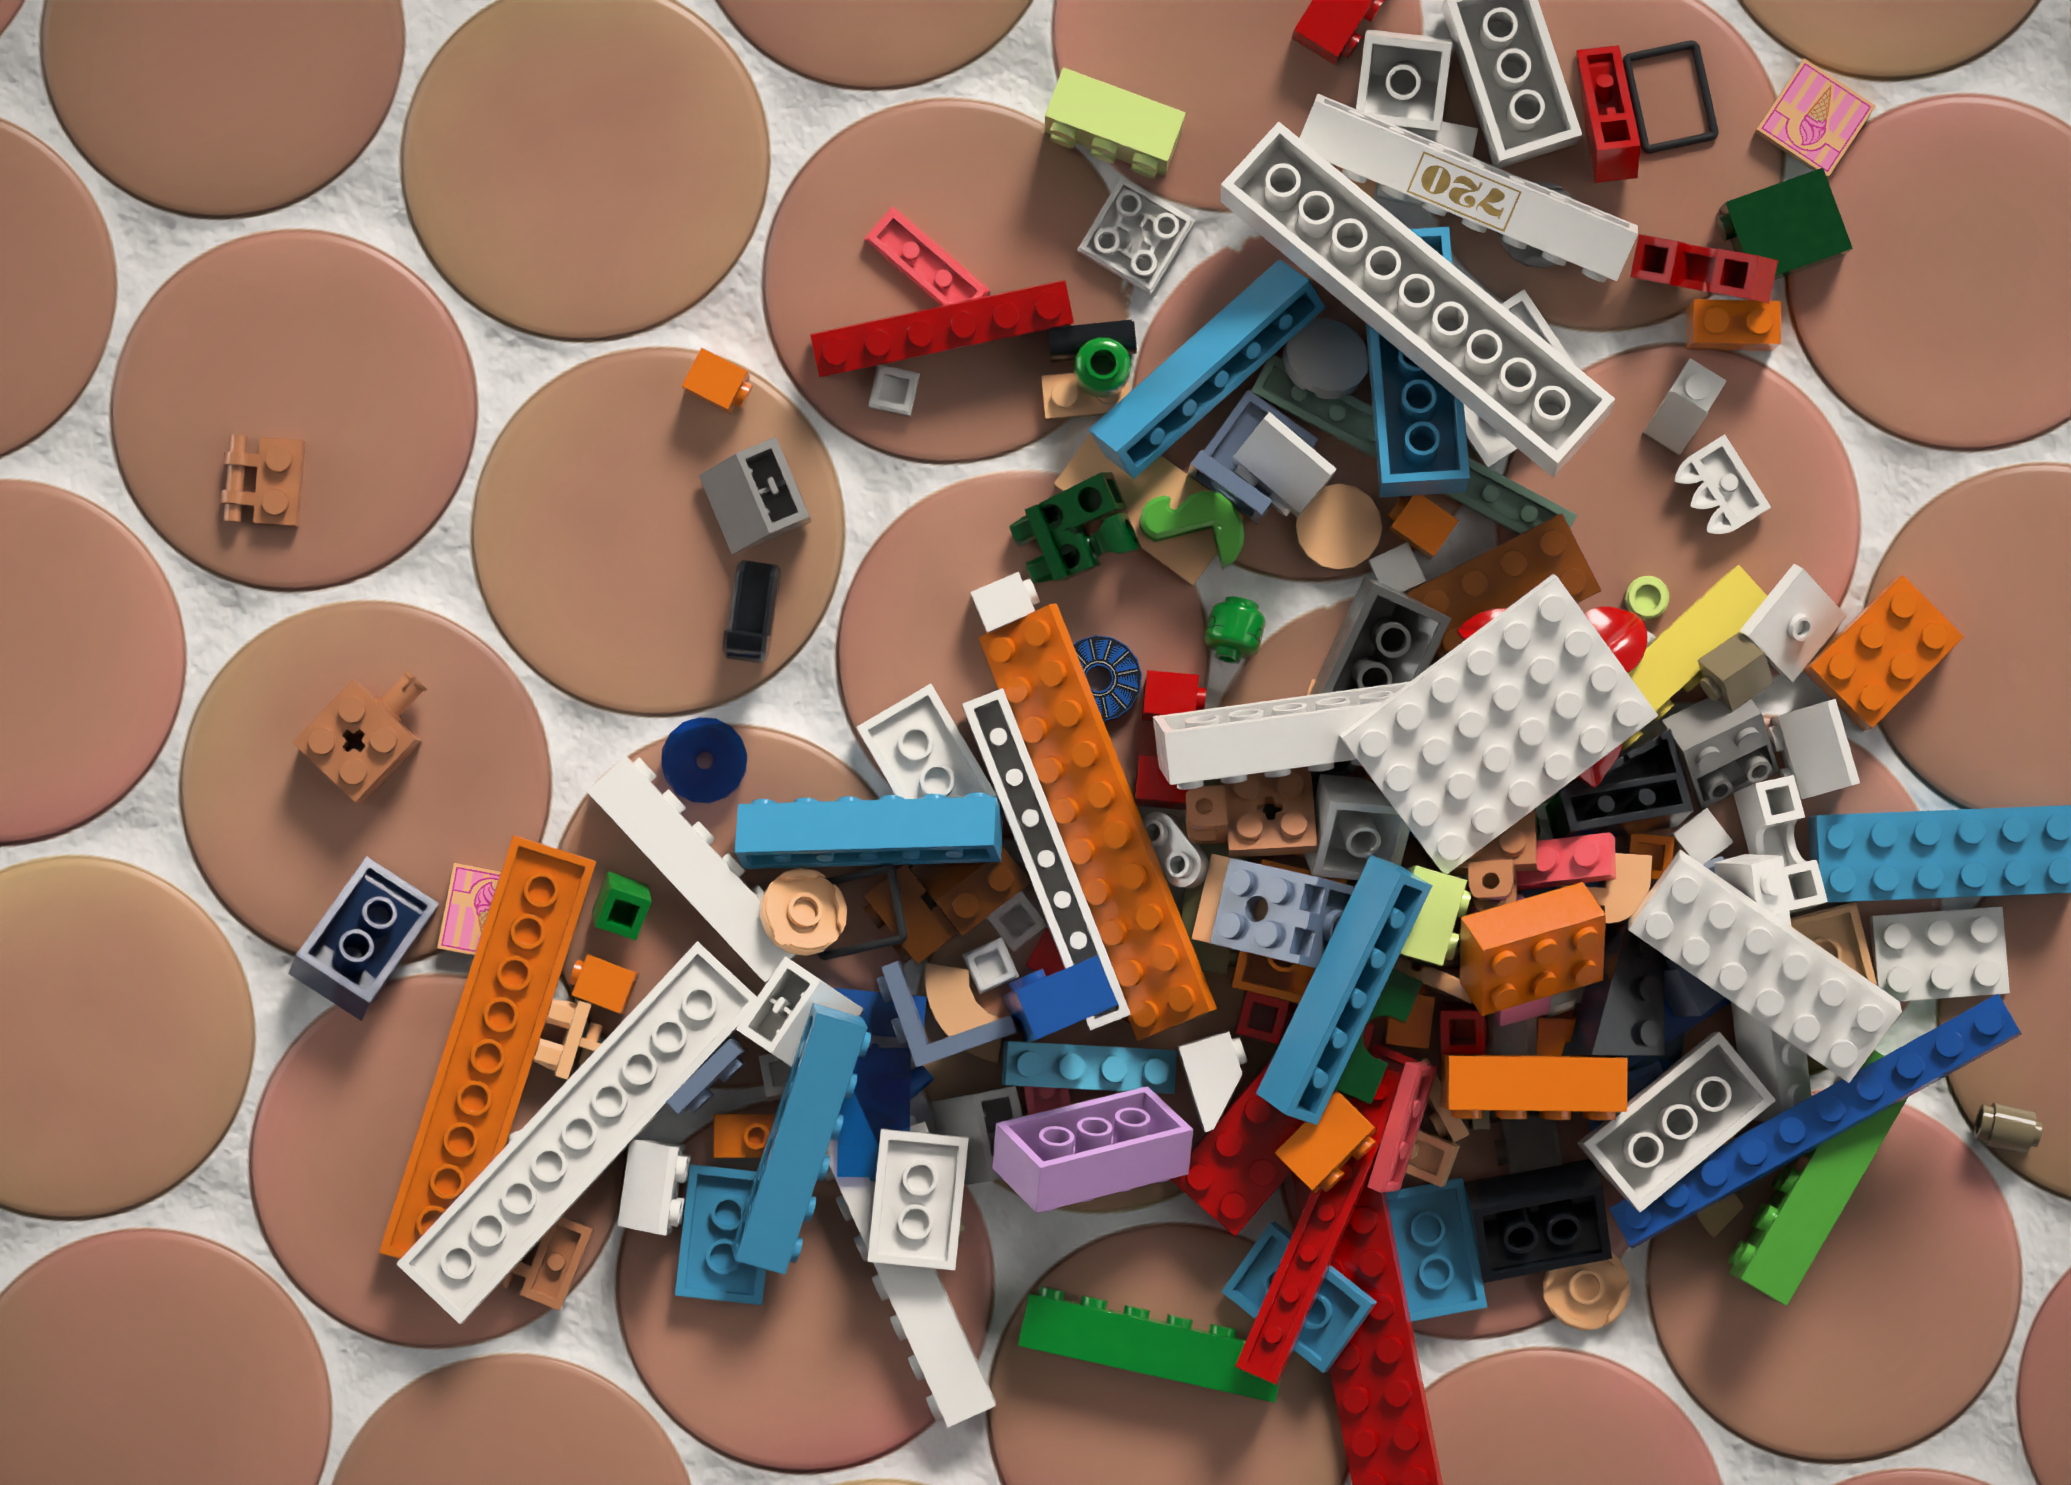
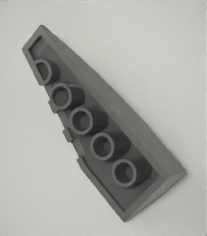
(1380, 643)

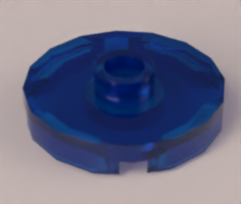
(681, 757)

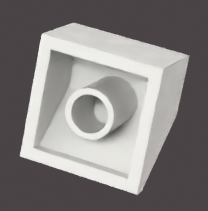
(1404, 78)
(1282, 466)
(1814, 749)
(1351, 825)
(1212, 1073)

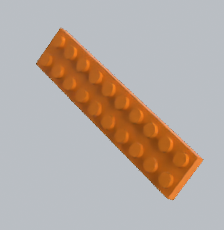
(1098, 821)
(491, 1034)

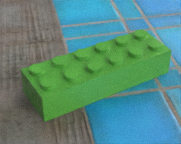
(1807, 1207)

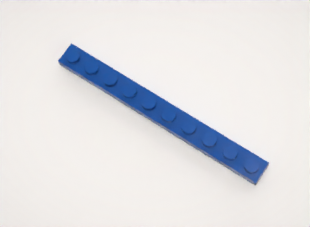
(1823, 1117)

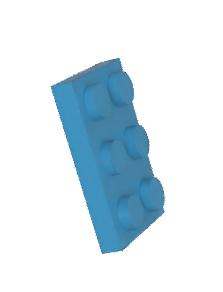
(710, 1224)
(1436, 1249)
(1334, 1314)

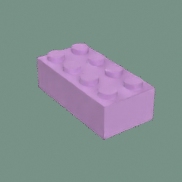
(1092, 1149)

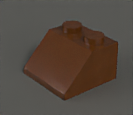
(971, 890)

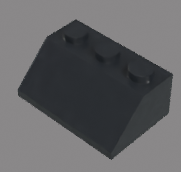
(1538, 1220)

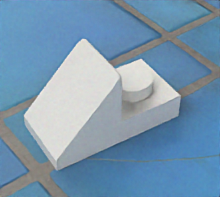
(1684, 406)

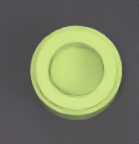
(1646, 597)

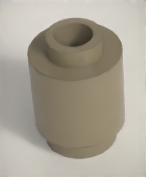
(2007, 1127)

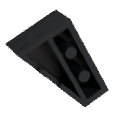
(1635, 796)
(1627, 1007)

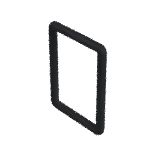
(1713, 134)
(897, 903)

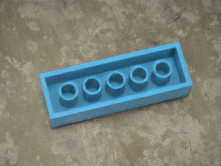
(1414, 417)
(1943, 853)

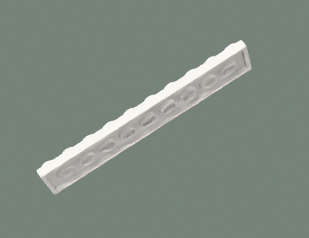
(578, 1133)

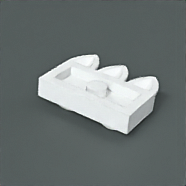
(1723, 485)

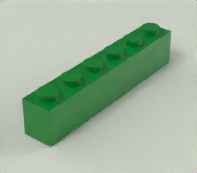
(1139, 1343)

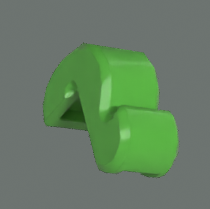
(1195, 514)

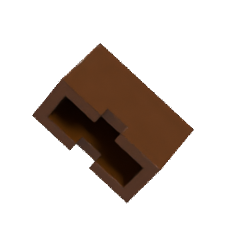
(926, 928)

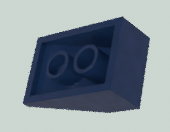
(363, 938)

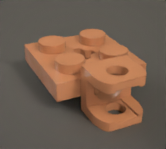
(1232, 815)
(1495, 865)

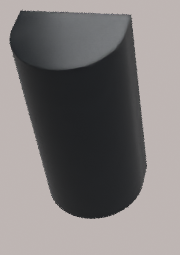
(1067, 340)

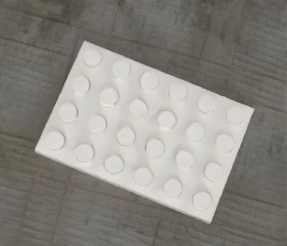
(1499, 724)

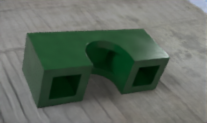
(1363, 1070)

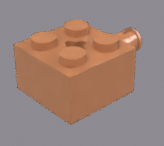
(385, 738)

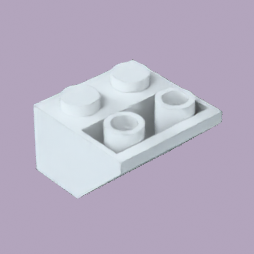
(783, 1008)
(652, 1186)

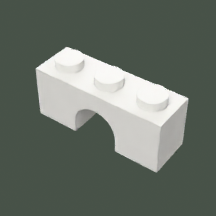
(1768, 822)

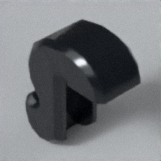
(752, 612)

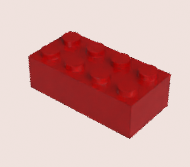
(1236, 1163)

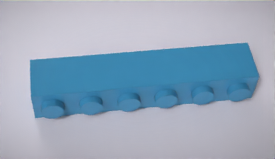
(1207, 368)
(869, 831)
(1344, 990)
(800, 1138)

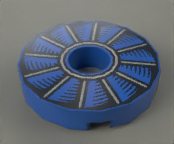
(1123, 668)

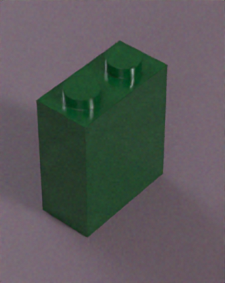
(1787, 223)

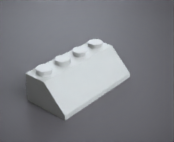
(1677, 1121)

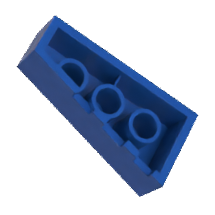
(1059, 1000)

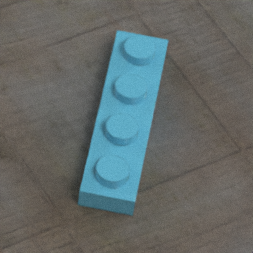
(1088, 1067)

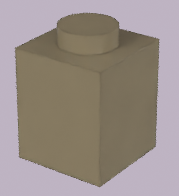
(1734, 672)

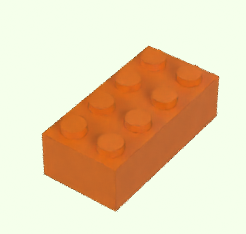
(1534, 1083)

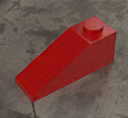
(1608, 114)

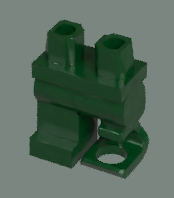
(1062, 534)

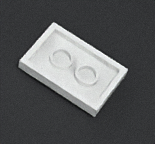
(923, 749)
(1940, 954)
(918, 1199)

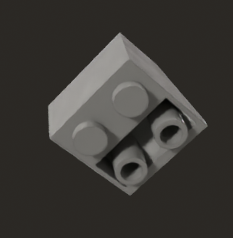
(754, 496)
(1721, 748)
(976, 1118)

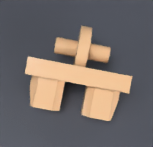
(573, 1018)

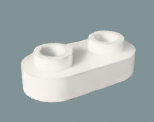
(1174, 846)

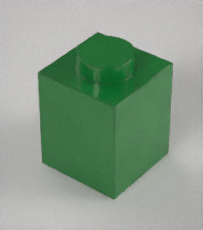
(621, 905)

